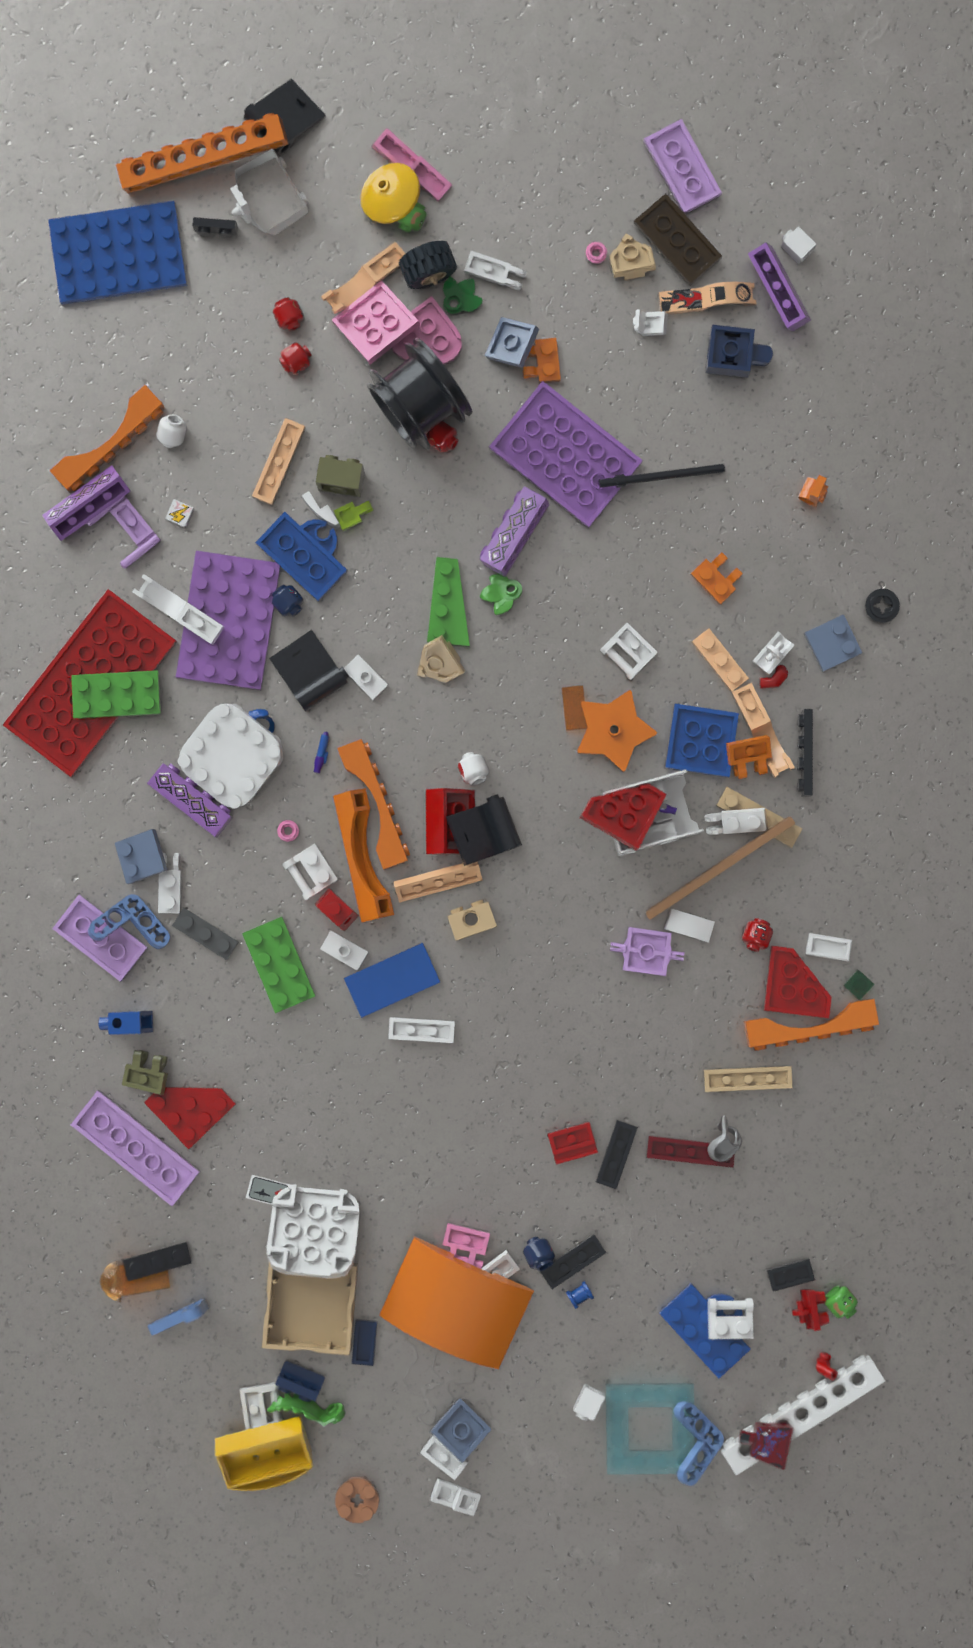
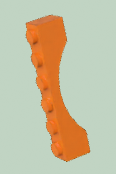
(76, 469)
(353, 814)
(389, 846)
(855, 1015)

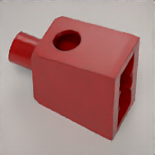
(336, 909)

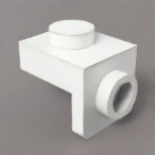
(650, 323)

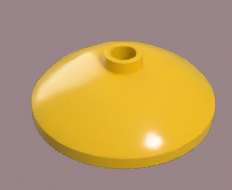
(396, 198)

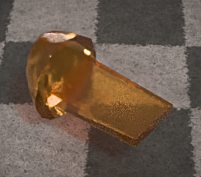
(115, 1285)

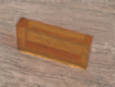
(572, 707)

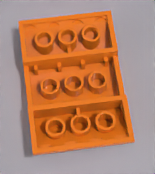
(455, 1305)

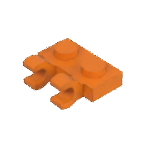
(547, 361)
(713, 581)
(749, 750)

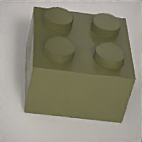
(340, 476)

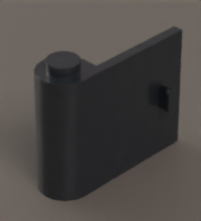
(293, 107)
(309, 670)
(484, 830)

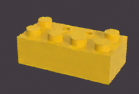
(271, 1467)

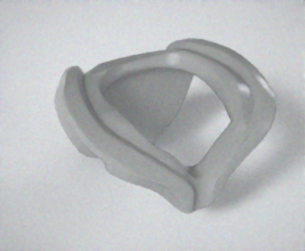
(722, 1148)

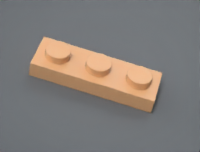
(720, 660)

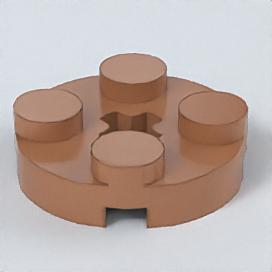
(346, 1507)

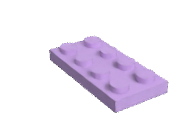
(682, 166)
(114, 953)

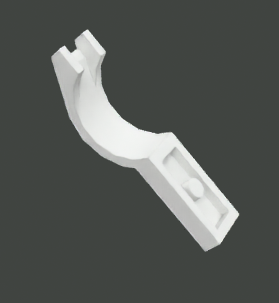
(179, 610)

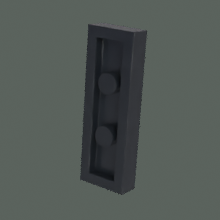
(616, 1154)
(156, 1261)
(573, 1261)

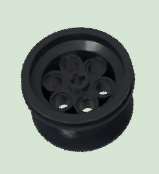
(418, 394)

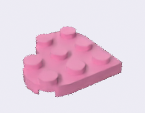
(435, 331)

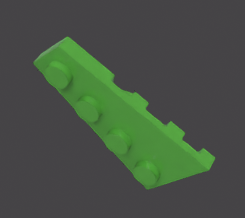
(447, 604)

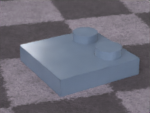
(512, 342)
(833, 643)
(141, 856)
(460, 1430)

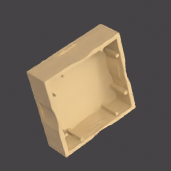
(310, 1312)

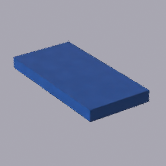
(392, 980)

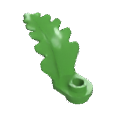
(332, 1414)

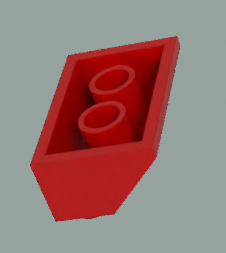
(439, 805)

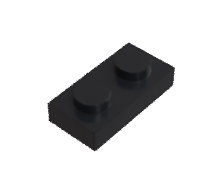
(223, 227)

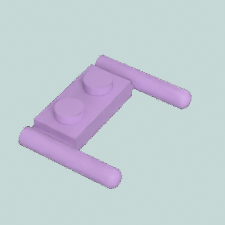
(133, 525)

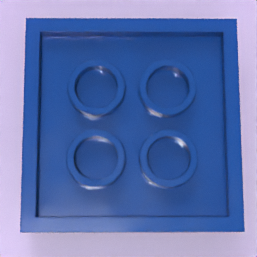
(700, 740)

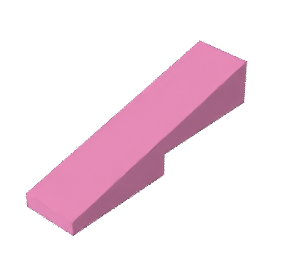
(397, 152)

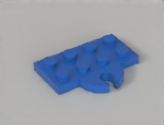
(303, 553)
(689, 1319)

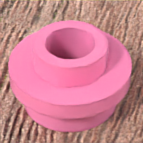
(599, 247)
(295, 830)

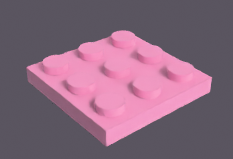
(376, 322)

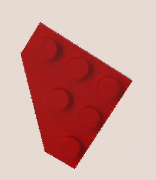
(625, 813)
(793, 986)
(190, 1110)

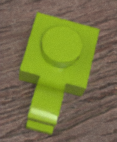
(350, 515)

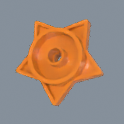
(602, 741)

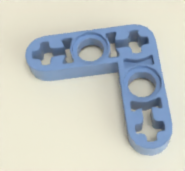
(126, 915)
(185, 1314)
(703, 1444)

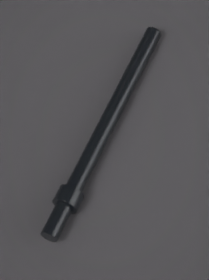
(621, 480)

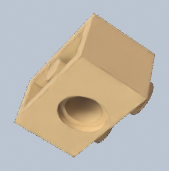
(463, 930)

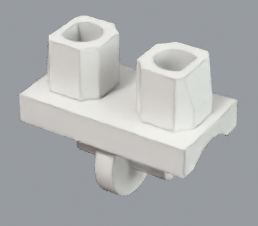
(773, 653)

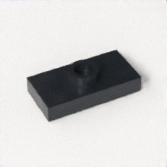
(790, 1274)

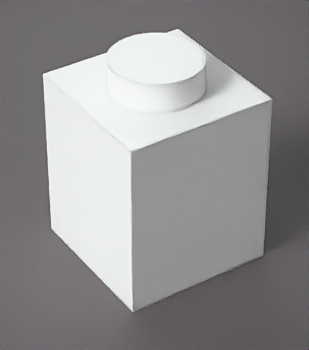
(798, 245)
(588, 1403)

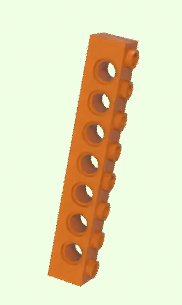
(213, 157)

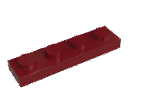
(683, 1151)

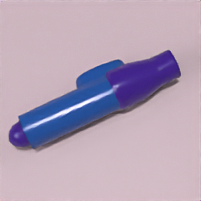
(322, 754)

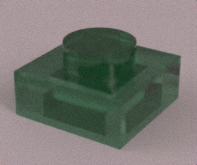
(858, 984)

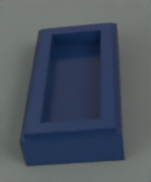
(364, 1342)

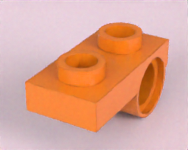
(814, 491)

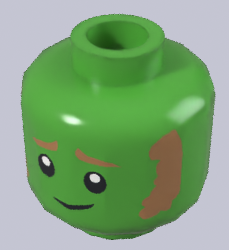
(414, 219)
(841, 1302)

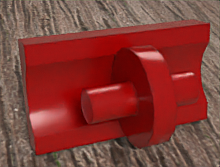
(808, 1309)

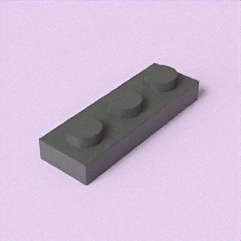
(205, 933)

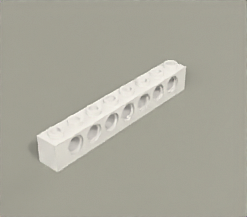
(815, 1414)

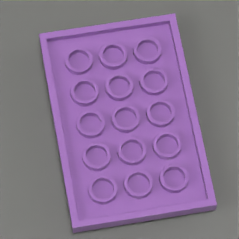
(564, 453)
(239, 598)

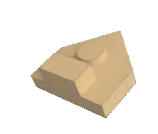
(631, 259)
(440, 661)

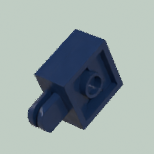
(733, 351)

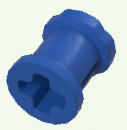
(580, 1294)

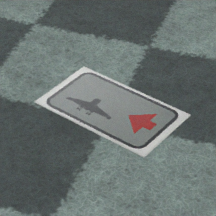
(264, 1189)

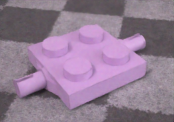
(647, 951)

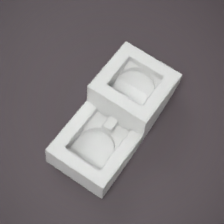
(324, 513)
(689, 925)
(455, 1496)

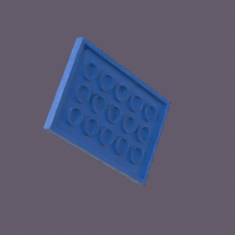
(117, 252)

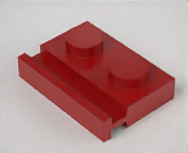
(572, 1143)

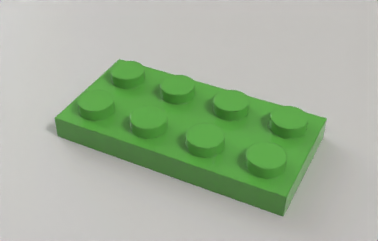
(116, 694)
(278, 964)

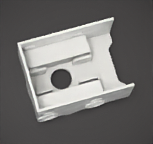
(665, 826)

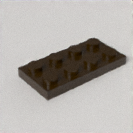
(677, 239)

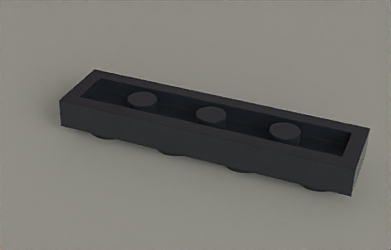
(805, 743)

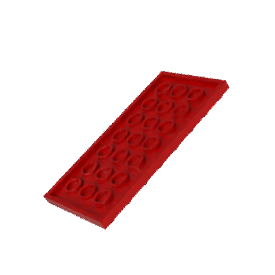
(107, 641)

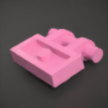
(466, 1239)

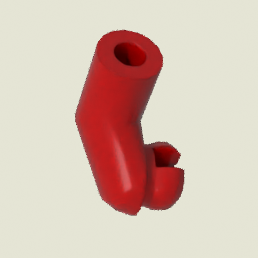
(777, 678)
(823, 1366)

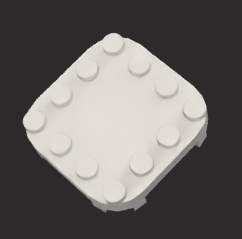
(230, 755)
(313, 1232)

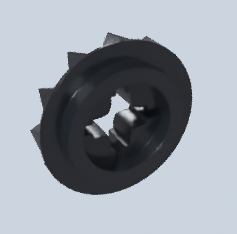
(889, 599)

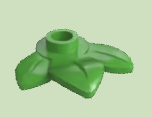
(498, 593)

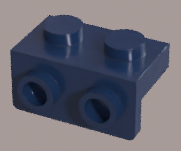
(300, 1381)

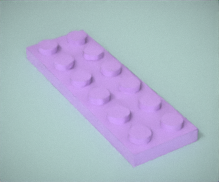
(135, 1148)

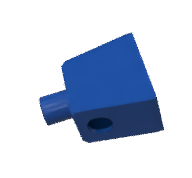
(127, 1022)

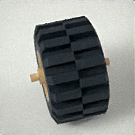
(427, 264)

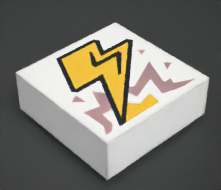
(179, 513)

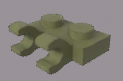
(144, 1078)

